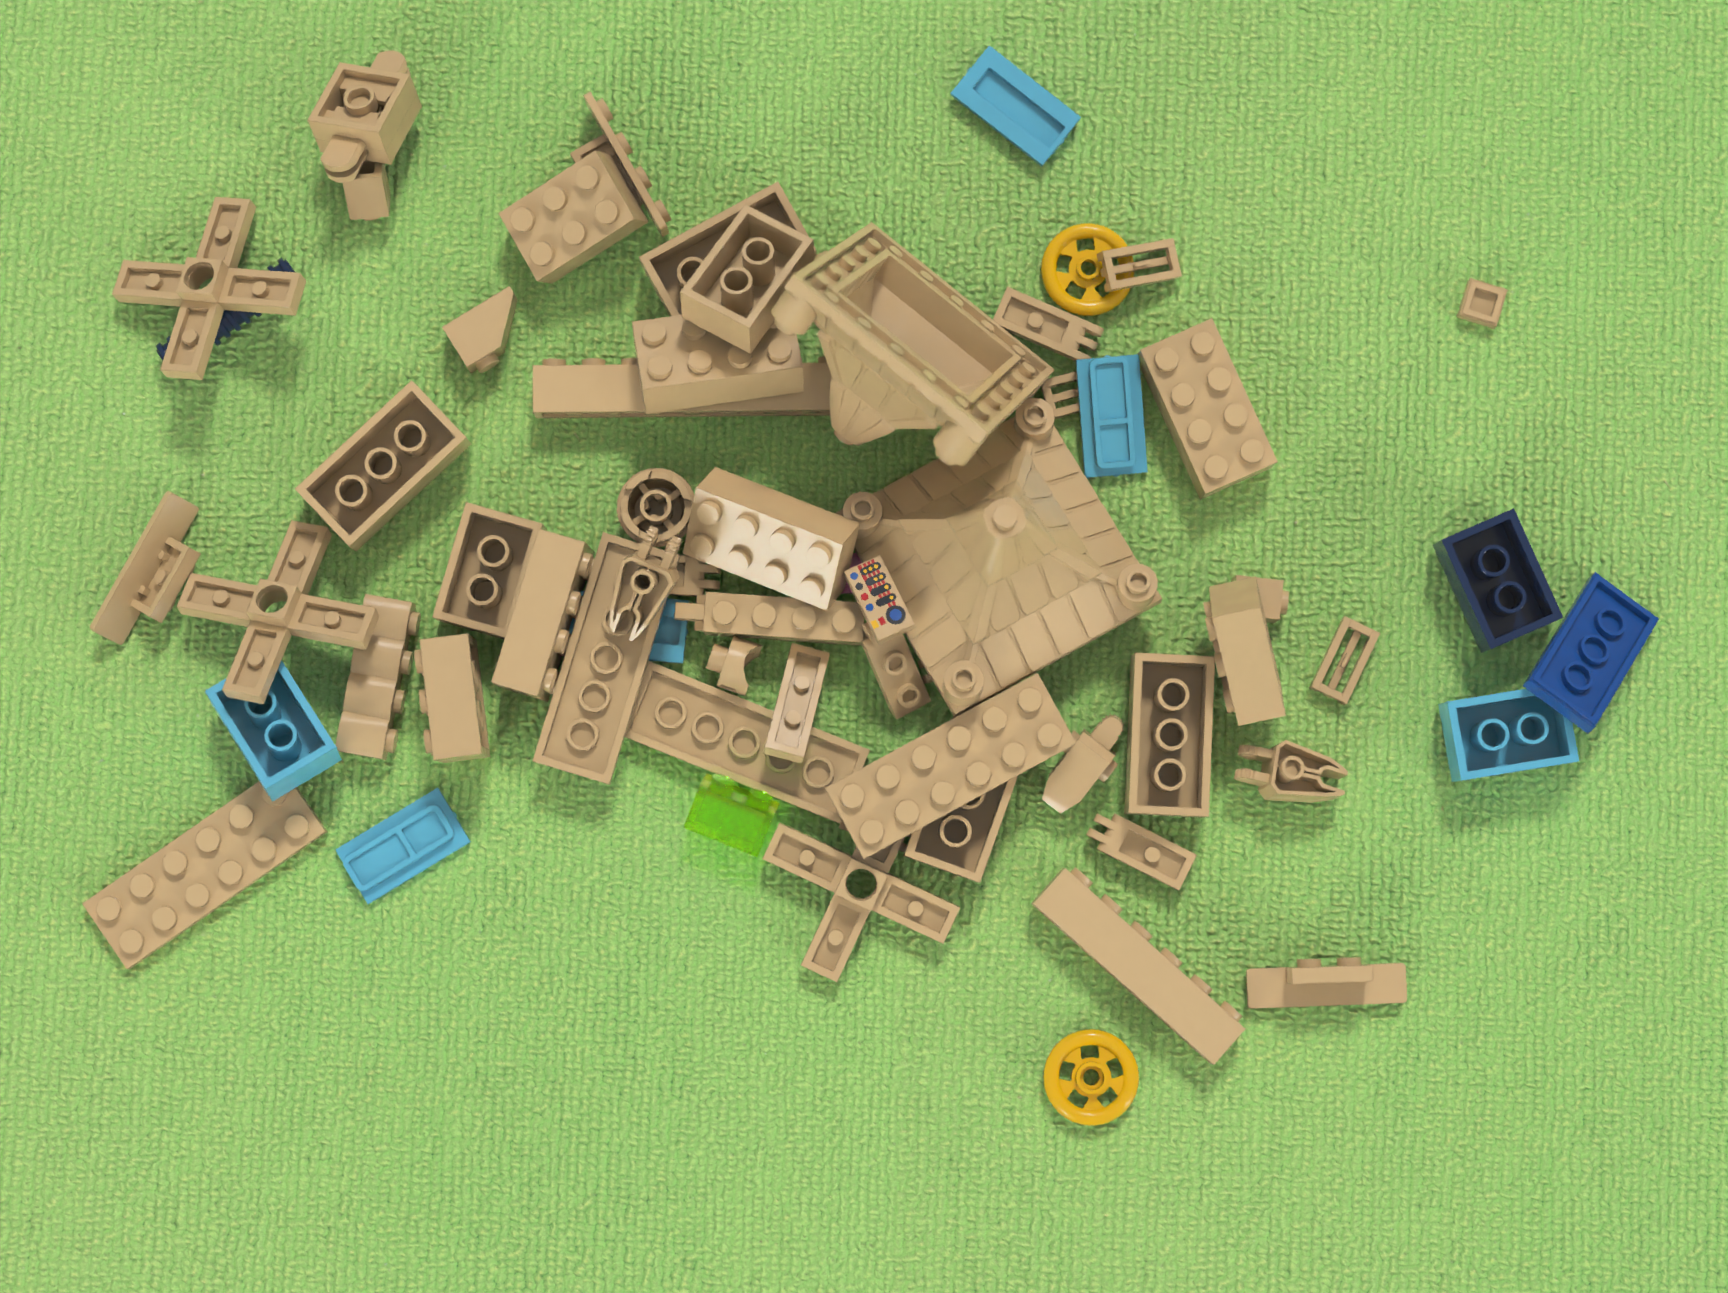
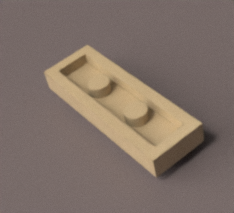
(796, 703)

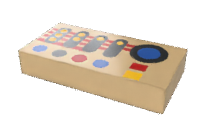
(879, 599)

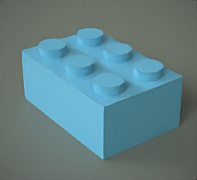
(1504, 735)
(277, 738)

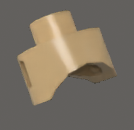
(731, 663)

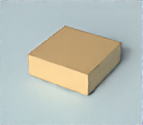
(1482, 303)

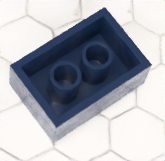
(1497, 580)

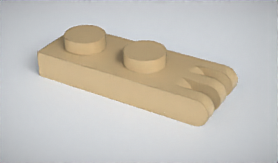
(1045, 325)

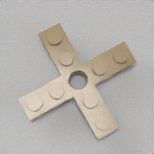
(229, 289)
(270, 632)
(846, 912)

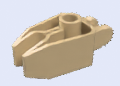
(644, 583)
(1083, 764)
(1291, 773)

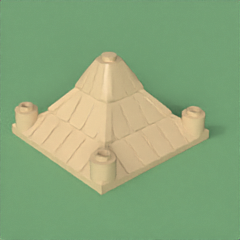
(906, 347)
(1002, 559)

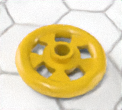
(1057, 282)
(1070, 1051)

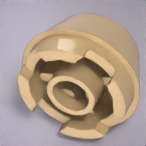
(655, 499)

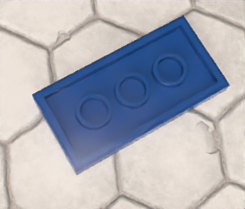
(1591, 652)

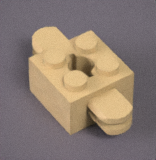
(364, 115)

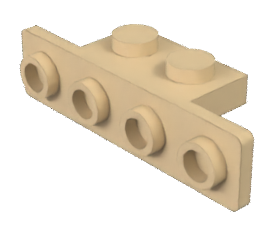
(619, 149)
(152, 571)
(1326, 985)

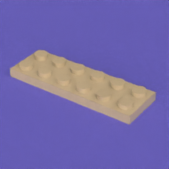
(597, 675)
(730, 738)
(950, 766)
(202, 871)

